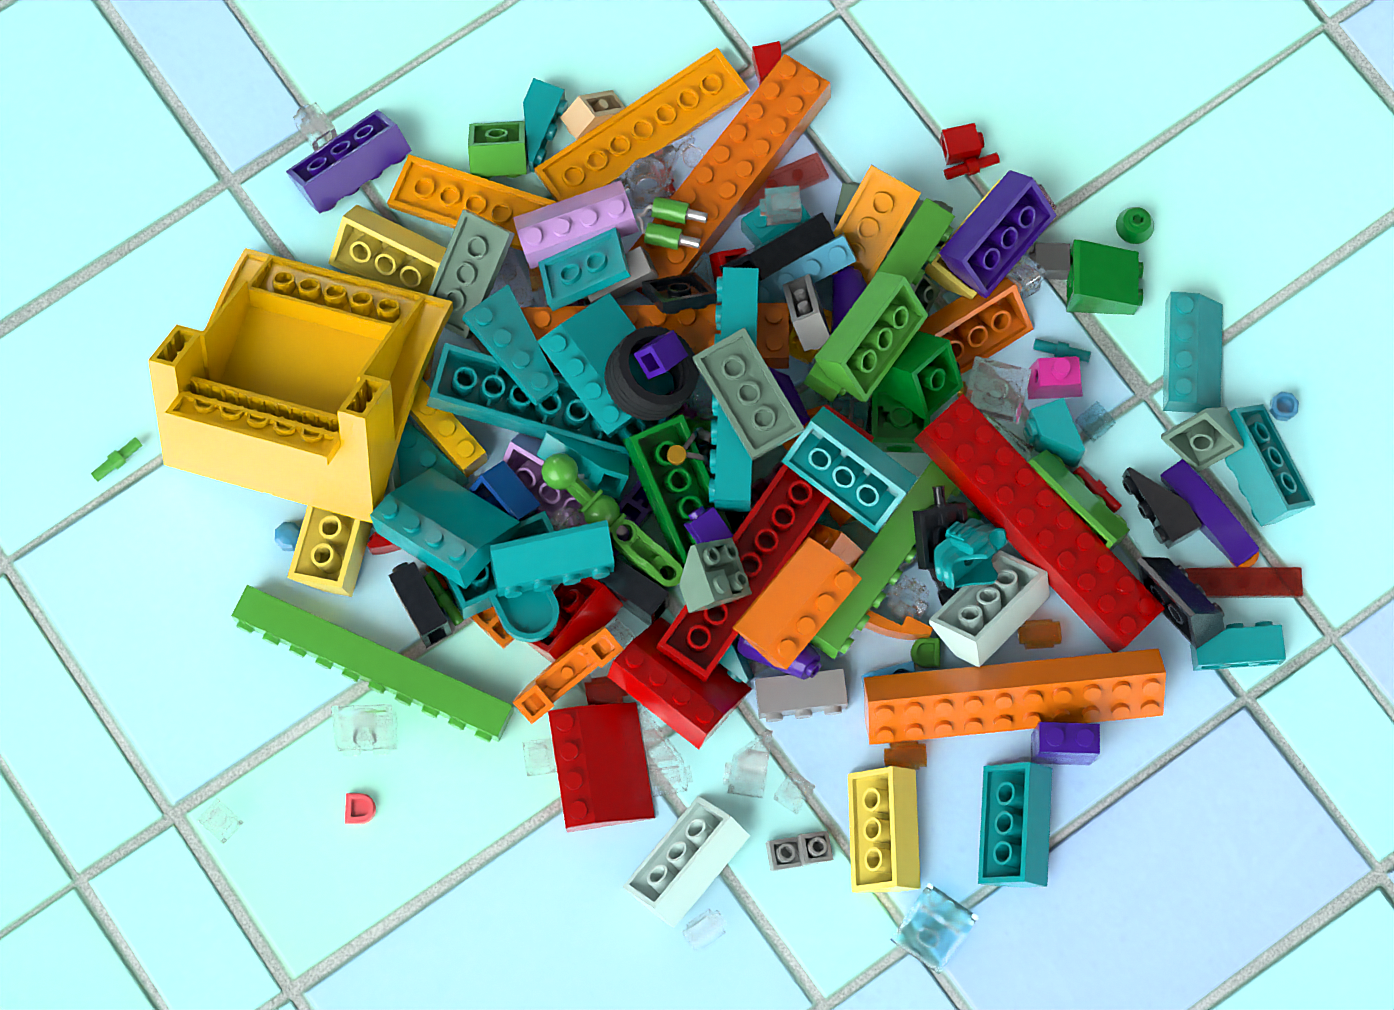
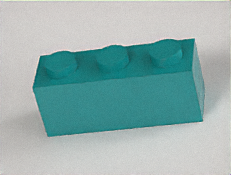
(1241, 648)

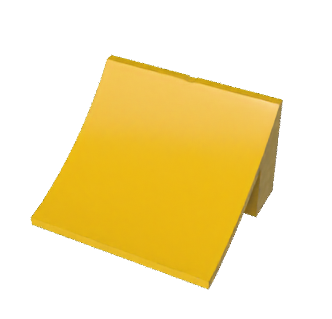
(296, 382)

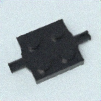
(932, 524)

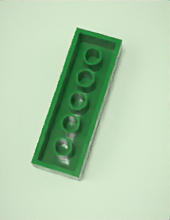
(671, 488)

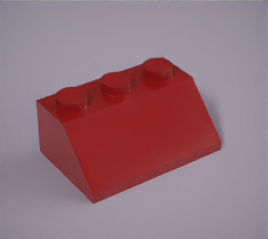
(582, 611)

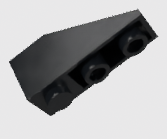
(1167, 512)

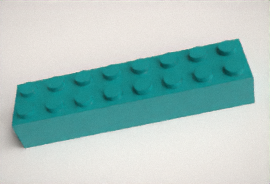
(483, 391)
(730, 460)

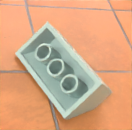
(986, 615)
(686, 861)

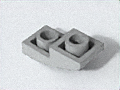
(799, 851)

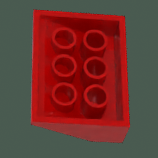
(673, 692)
(601, 765)

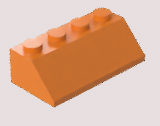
(981, 324)
(797, 603)

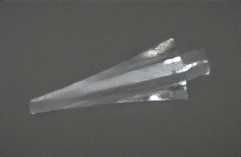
(1019, 444)

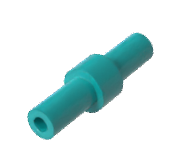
(1061, 349)

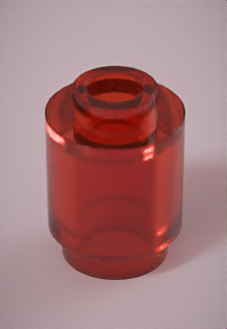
(603, 691)

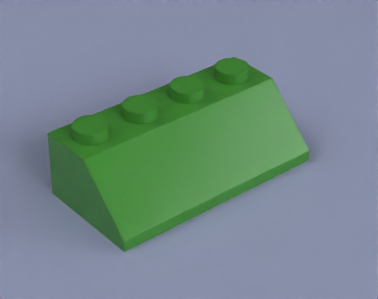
(872, 335)
(1088, 506)

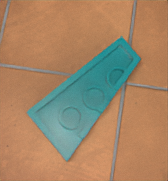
(508, 337)

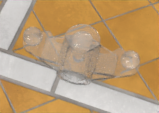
(653, 168)

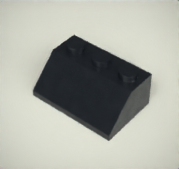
(1183, 601)

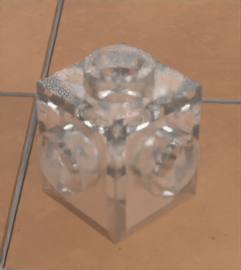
(913, 590)

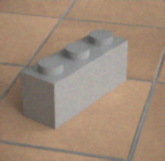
(806, 313)
(799, 697)

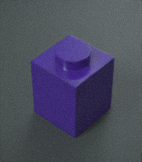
(660, 354)
(707, 525)

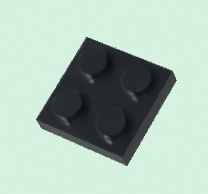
(679, 293)

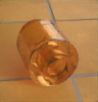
(1039, 634)
(905, 755)

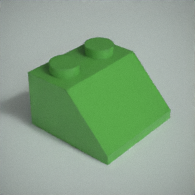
(497, 149)

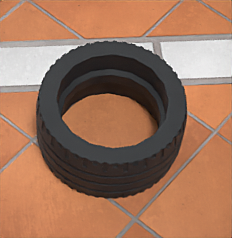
(634, 398)

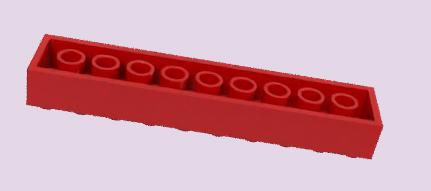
(1039, 524)
(764, 546)

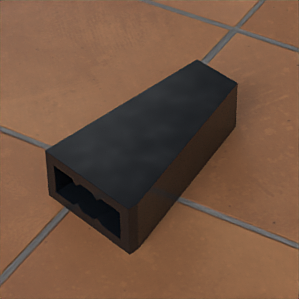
(785, 247)
(636, 592)

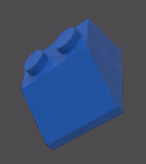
(505, 491)

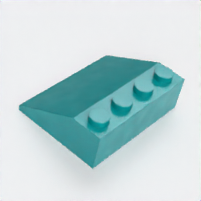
(581, 352)
(443, 525)

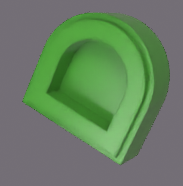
(926, 652)

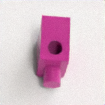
(1056, 378)

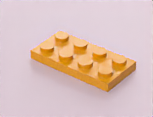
(875, 218)

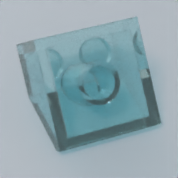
(934, 928)

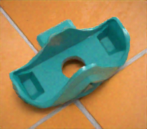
(969, 542)

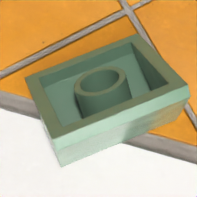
(1204, 438)

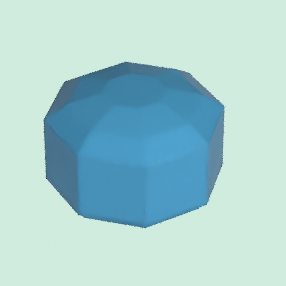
(1284, 406)
(287, 536)

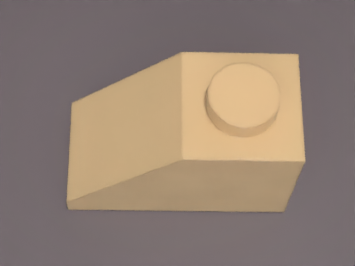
(590, 111)

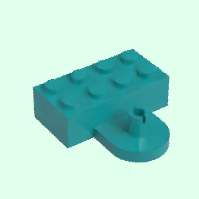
(523, 617)

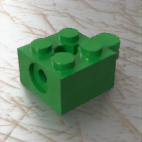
(894, 424)

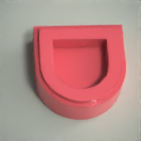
(359, 808)

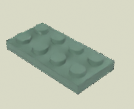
(470, 266)
(748, 394)

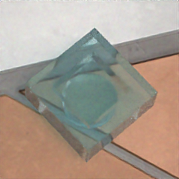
(1095, 421)

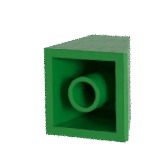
(1103, 279)
(923, 375)

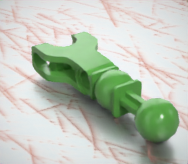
(640, 550)

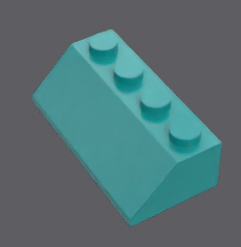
(1192, 353)
(1266, 468)
(849, 469)
(552, 559)
(1015, 825)

